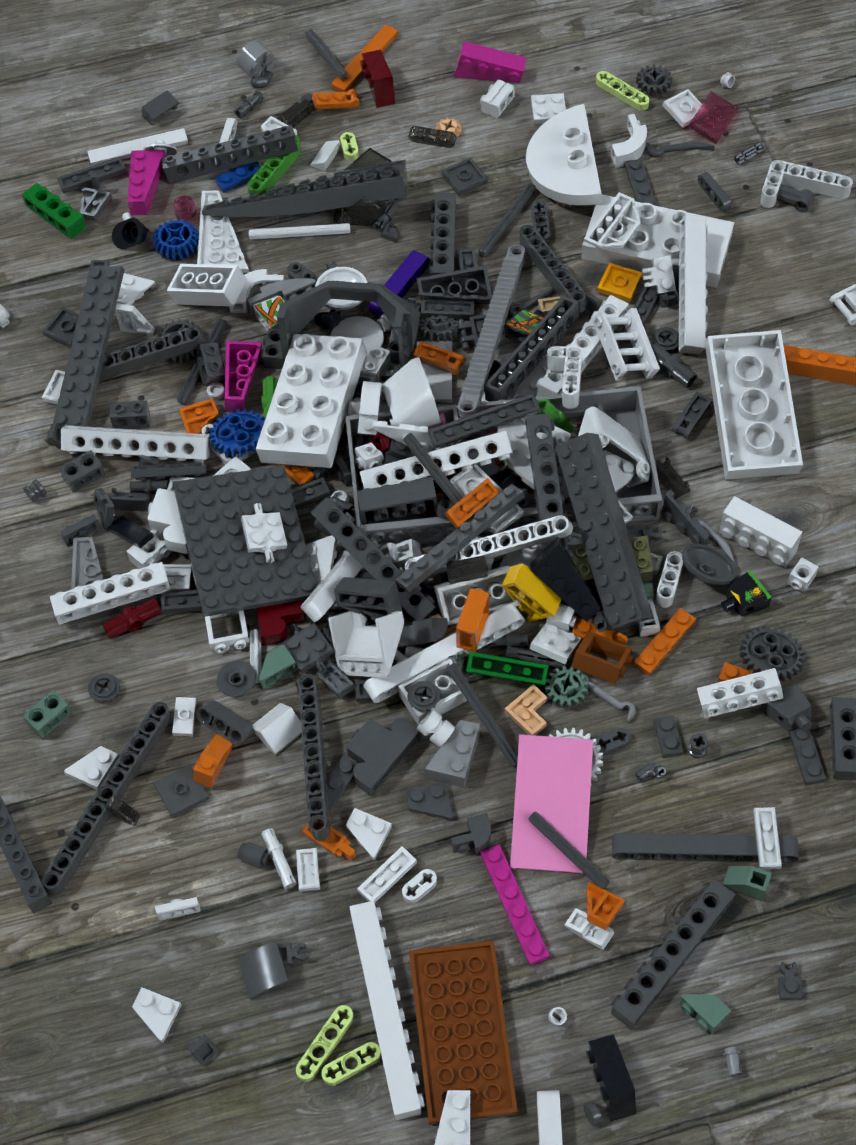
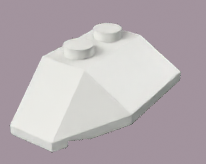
(615, 224)

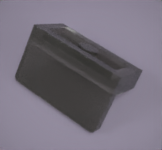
(296, 113)
(467, 569)

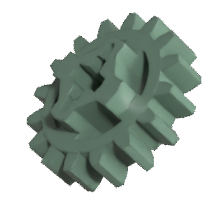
(573, 692)

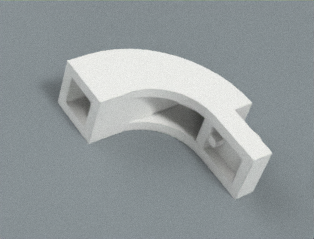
(633, 147)
(251, 287)
(369, 407)

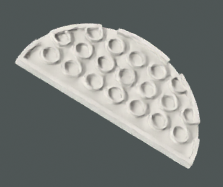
(619, 468)

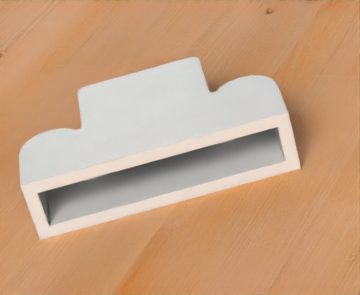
(165, 518)

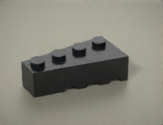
(565, 579)

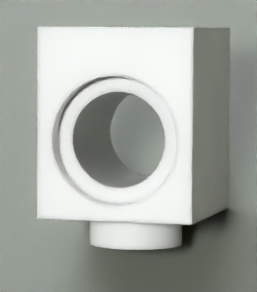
(805, 569)

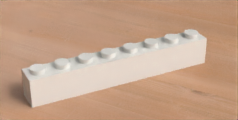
(692, 284)

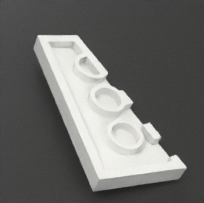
(321, 557)
(455, 1119)

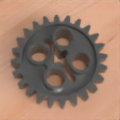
(772, 650)

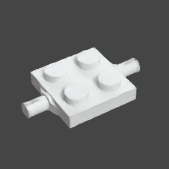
(264, 532)

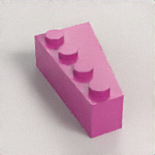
(144, 176)

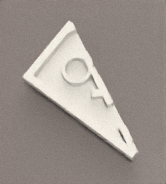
(400, 432)

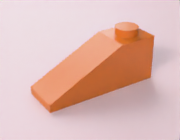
(212, 761)

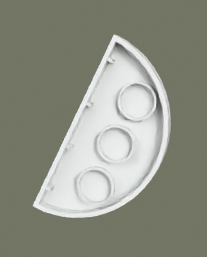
(563, 159)

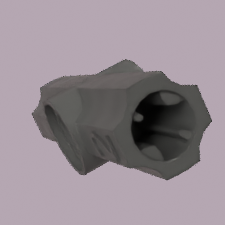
(673, 366)

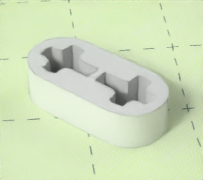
(422, 889)

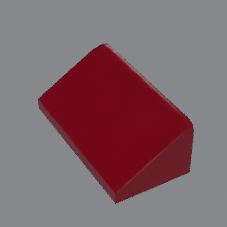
(380, 441)

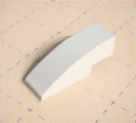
(399, 552)

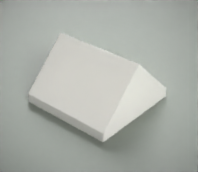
(278, 728)

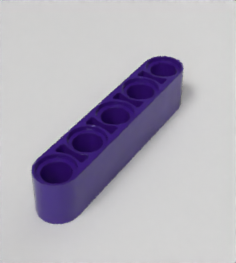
(404, 277)

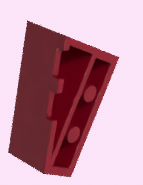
(378, 77)

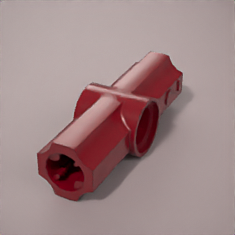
(131, 618)

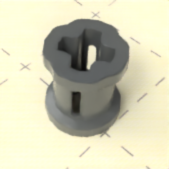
(698, 739)

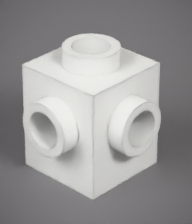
(368, 457)

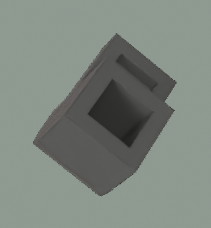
(478, 837)

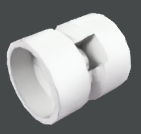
(436, 728)

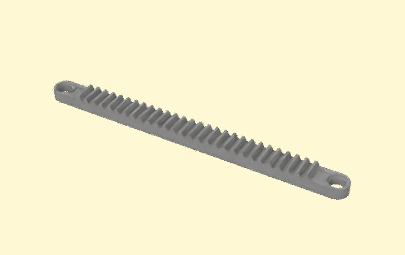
(491, 331)

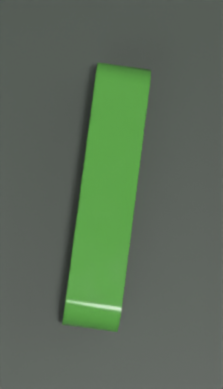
(272, 171)

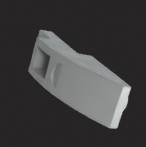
(286, 289)

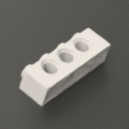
(740, 693)

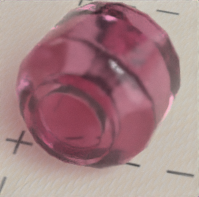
(184, 208)

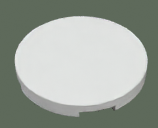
(360, 328)

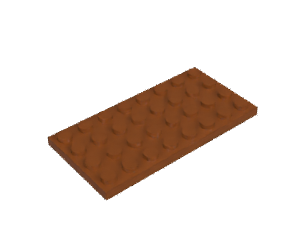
(462, 1028)

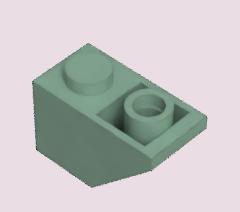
(747, 880)
(706, 1009)

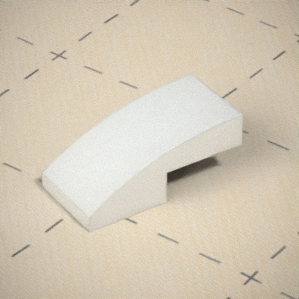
(591, 933)

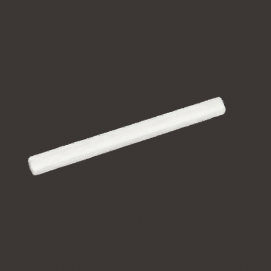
(298, 231)

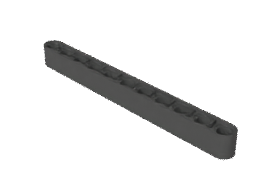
(98, 803)

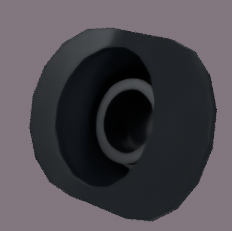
(129, 233)

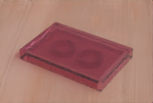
(713, 117)

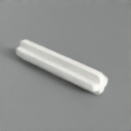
(255, 653)

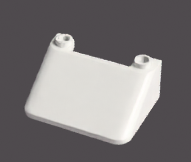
(611, 431)
(363, 648)

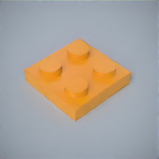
(619, 282)

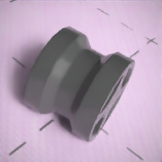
(35, 490)

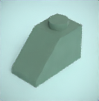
(276, 666)

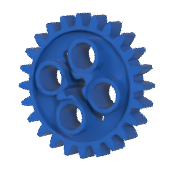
(237, 432)

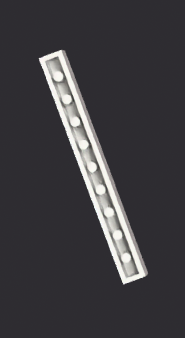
(385, 1011)

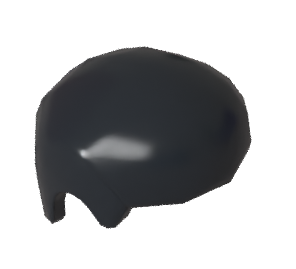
(328, 320)

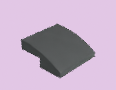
(263, 970)

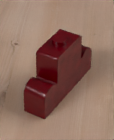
(275, 618)

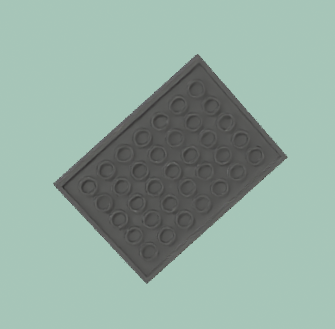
(222, 567)

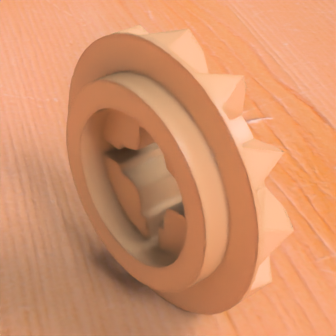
(455, 127)

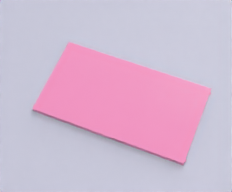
(555, 783)

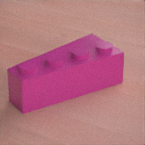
(488, 64)
(240, 369)

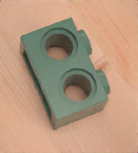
(50, 717)

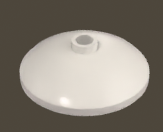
(341, 274)

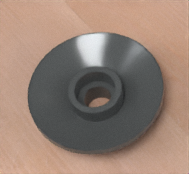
(231, 673)

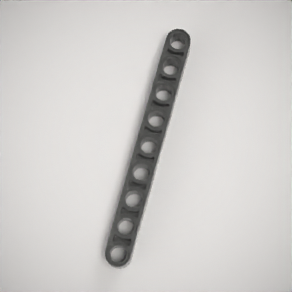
(315, 763)
(696, 847)

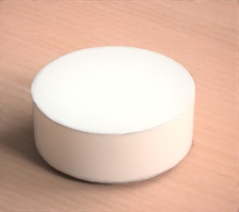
(216, 391)

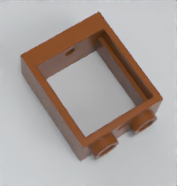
(600, 667)

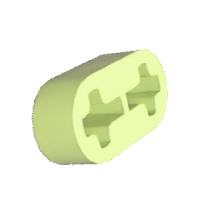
(349, 146)

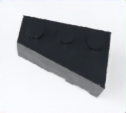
(613, 1077)

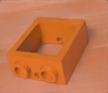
(472, 620)

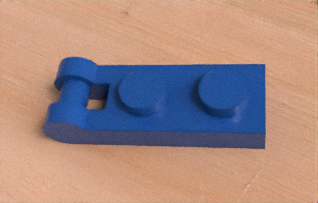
(237, 176)

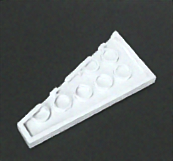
(217, 237)

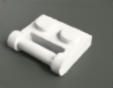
(849, 295)

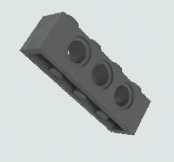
(843, 708)

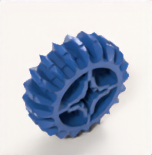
(176, 243)

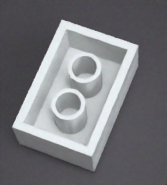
(449, 692)

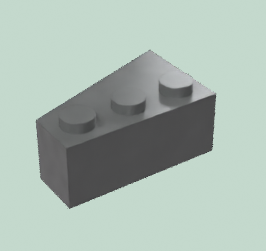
(368, 596)

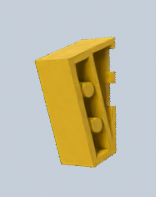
(530, 593)

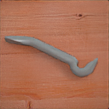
(716, 537)
(611, 699)

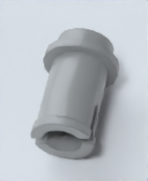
(733, 1061)

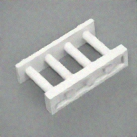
(638, 338)

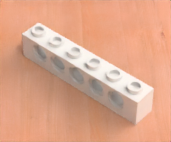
(104, 601)

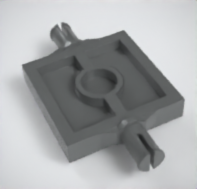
(308, 648)

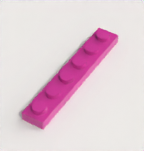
(514, 905)

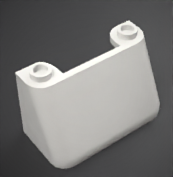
(410, 396)

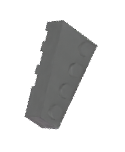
(464, 285)

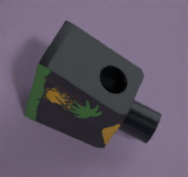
(746, 595)

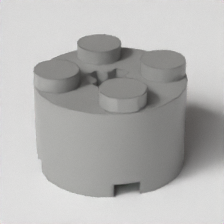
(255, 59)

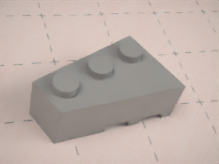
(455, 756)

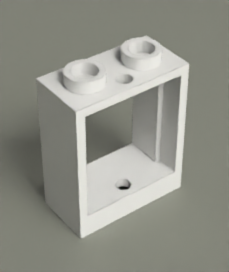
(222, 644)

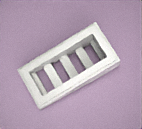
(649, 630)

